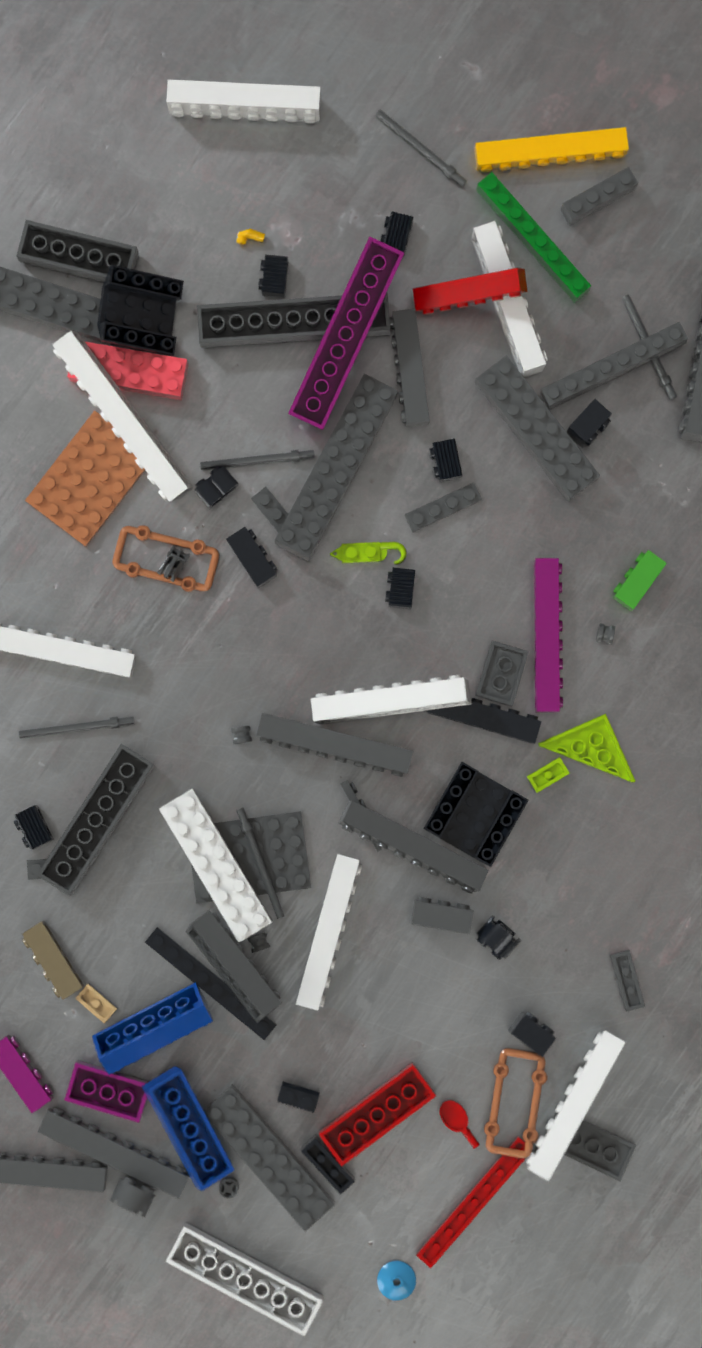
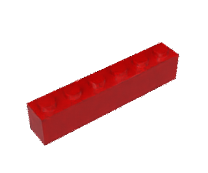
(470, 290)

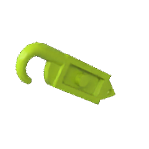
(367, 552)

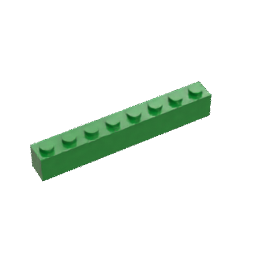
(533, 237)

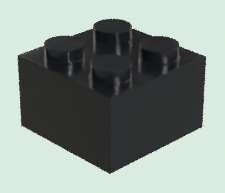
(588, 423)
(532, 1034)

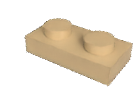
(96, 1003)

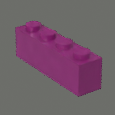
(22, 1076)

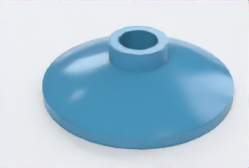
(396, 1270)

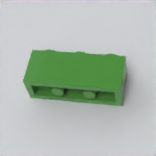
(638, 579)

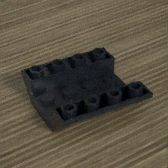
(139, 309)
(476, 814)

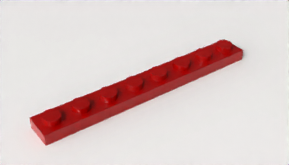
(470, 1206)

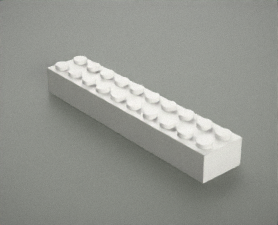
(121, 415)

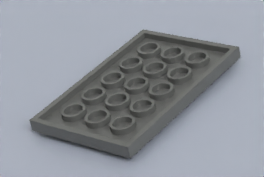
(281, 847)

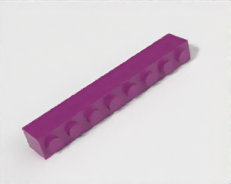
(547, 635)

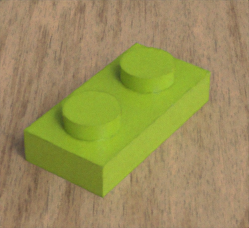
(548, 775)

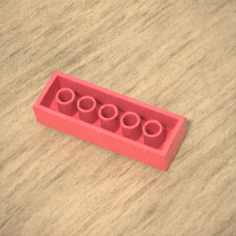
(142, 371)

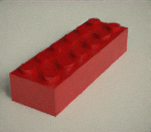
(377, 1114)

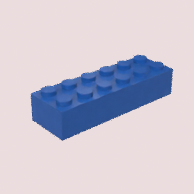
(152, 1028)
(188, 1128)

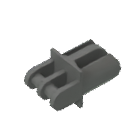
(174, 562)

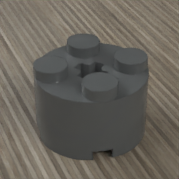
(132, 1196)

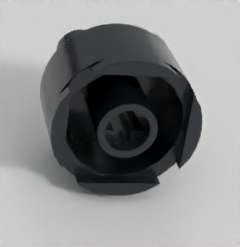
(498, 938)

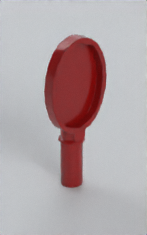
(456, 1119)

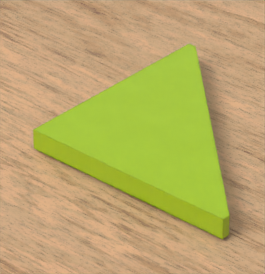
(592, 745)

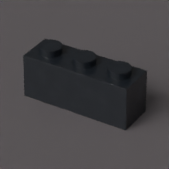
(252, 556)
(327, 1164)

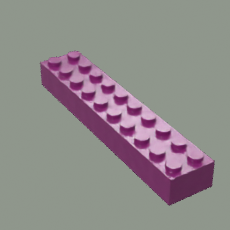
(346, 333)

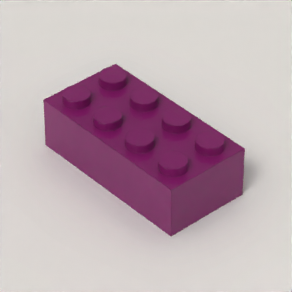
(111, 1094)

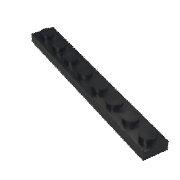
(206, 981)

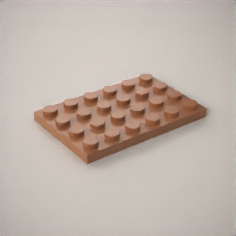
(86, 480)

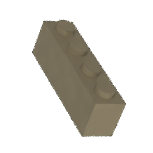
(53, 960)

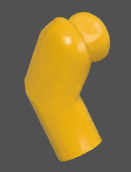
(249, 234)

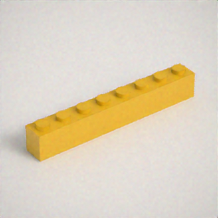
(551, 149)

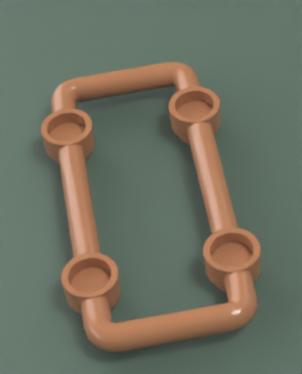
(143, 534)
(491, 1128)

